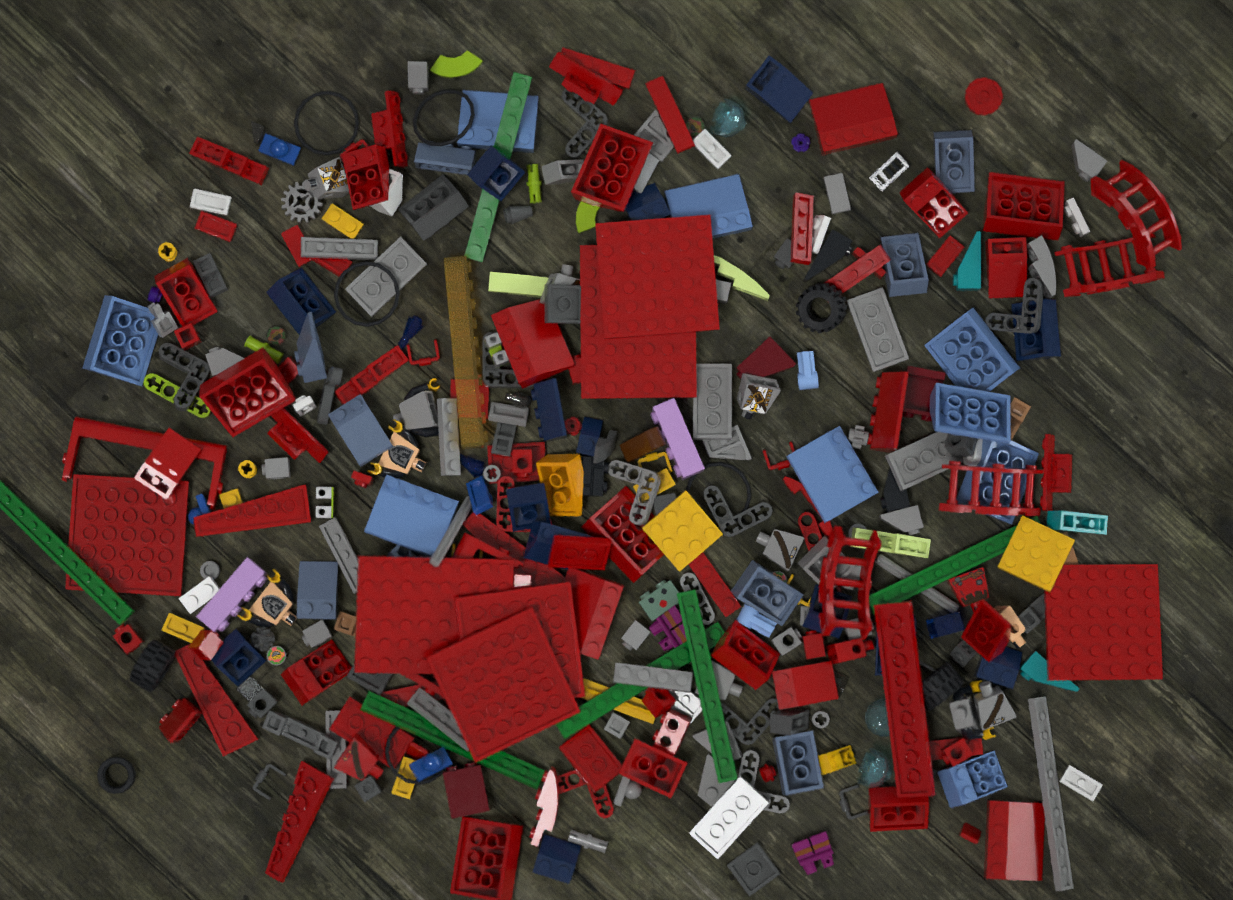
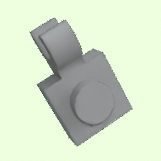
(162, 322)

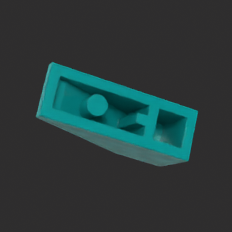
(969, 271)
(1077, 522)
(1036, 669)

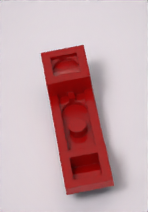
(794, 486)

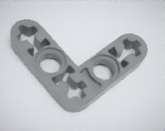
(642, 481)
(755, 764)

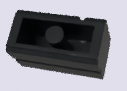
(594, 477)

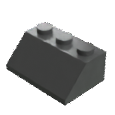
(433, 207)

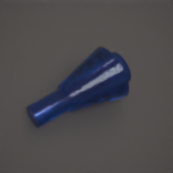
(412, 327)
(472, 465)

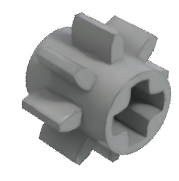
(858, 436)

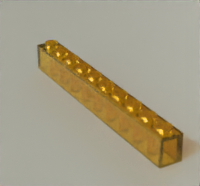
(464, 354)

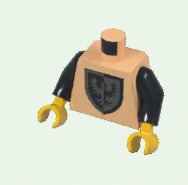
(401, 457)
(272, 605)

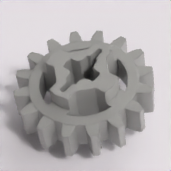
(295, 207)

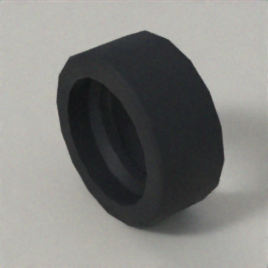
(130, 779)

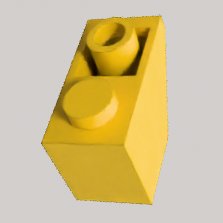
(836, 759)

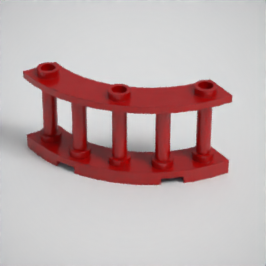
(1130, 217)
(1109, 283)
(995, 506)
(828, 581)

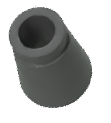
(514, 214)

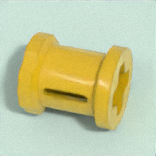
(162, 249)
(244, 464)

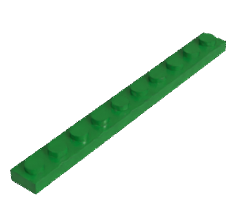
(505, 143)
(64, 556)
(944, 570)
(707, 686)
(621, 693)
(418, 725)

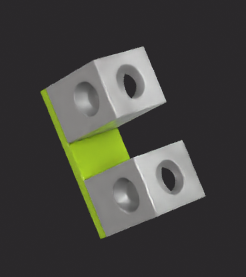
(496, 352)
(329, 494)

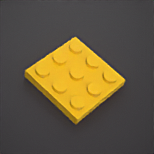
(682, 530)
(1036, 553)

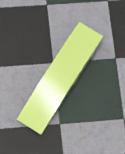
(741, 280)
(517, 284)
(896, 543)

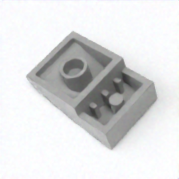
(1042, 265)

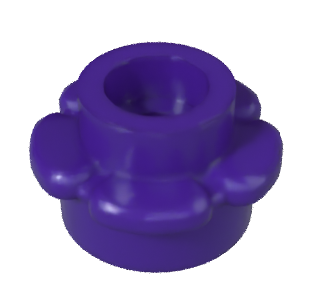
(795, 142)
(154, 294)

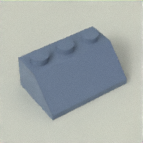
(445, 158)
(797, 763)

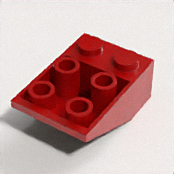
(367, 175)
(933, 202)
(1006, 267)
(167, 463)
(316, 672)

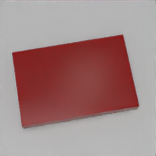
(505, 463)
(579, 552)
(591, 758)

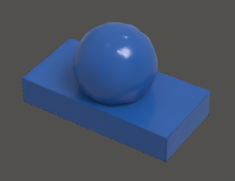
(279, 149)
(479, 495)
(201, 510)
(430, 764)

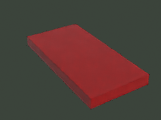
(372, 729)

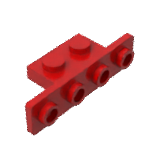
(584, 81)
(389, 129)
(294, 437)
(1057, 473)

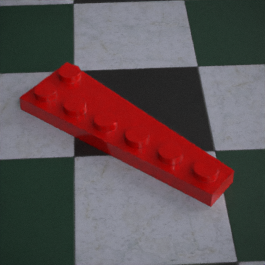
(270, 511)
(490, 534)
(220, 713)
(304, 803)

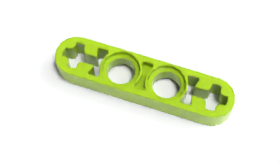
(154, 389)

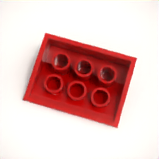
(853, 119)
(611, 169)
(1024, 206)
(532, 346)
(247, 392)
(888, 411)
(631, 546)
(594, 608)
(1014, 840)
(486, 859)

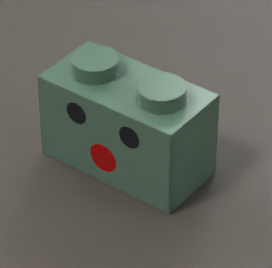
(660, 600)

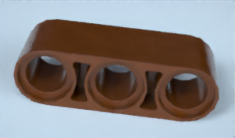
(642, 444)

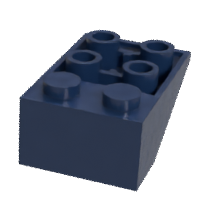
(778, 89)

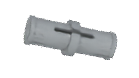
(588, 841)

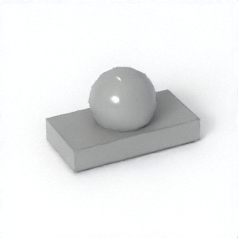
(629, 788)

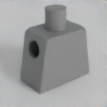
(725, 682)

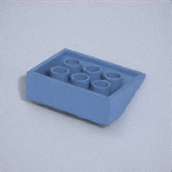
(487, 118)
(719, 198)
(122, 341)
(972, 354)
(970, 413)
(1012, 456)
(832, 474)
(410, 516)

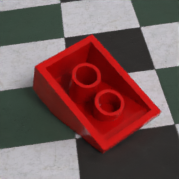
(185, 293)
(987, 631)
(805, 685)
(180, 720)
(652, 768)

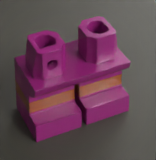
(665, 623)
(821, 849)

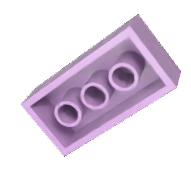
(678, 439)
(232, 595)

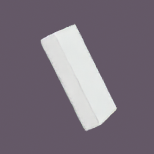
(210, 202)

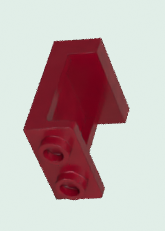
(918, 391)
(465, 790)

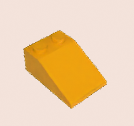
(563, 483)

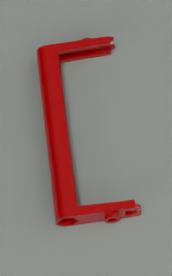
(142, 439)
(466, 549)

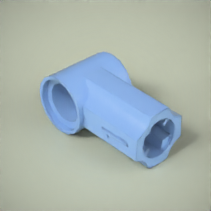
(807, 375)
(752, 619)

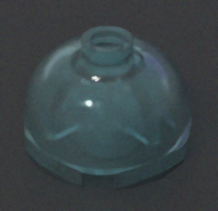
(728, 118)
(877, 718)
(874, 769)

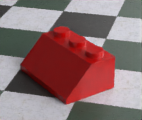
(745, 655)
(894, 813)

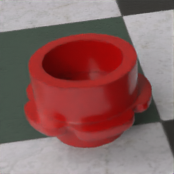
(577, 426)
(767, 773)

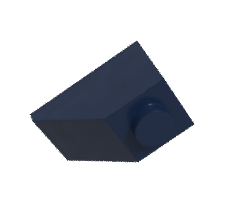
(589, 436)

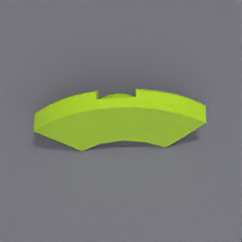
(456, 66)
(585, 217)

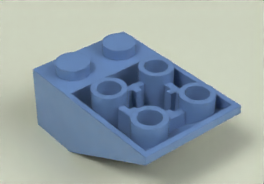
(972, 779)

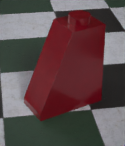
(766, 361)

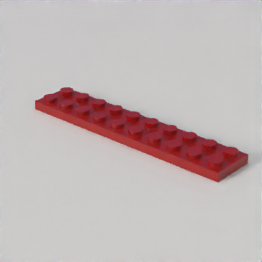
(904, 699)

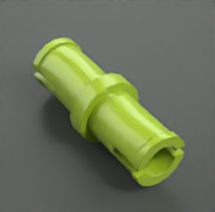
(534, 183)
(255, 345)

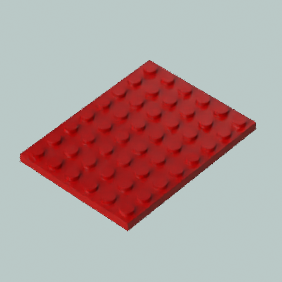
(629, 365)
(411, 610)

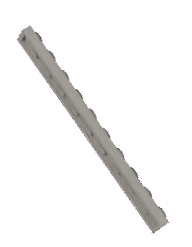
(1050, 793)

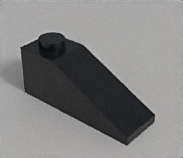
(831, 253)
(893, 498)

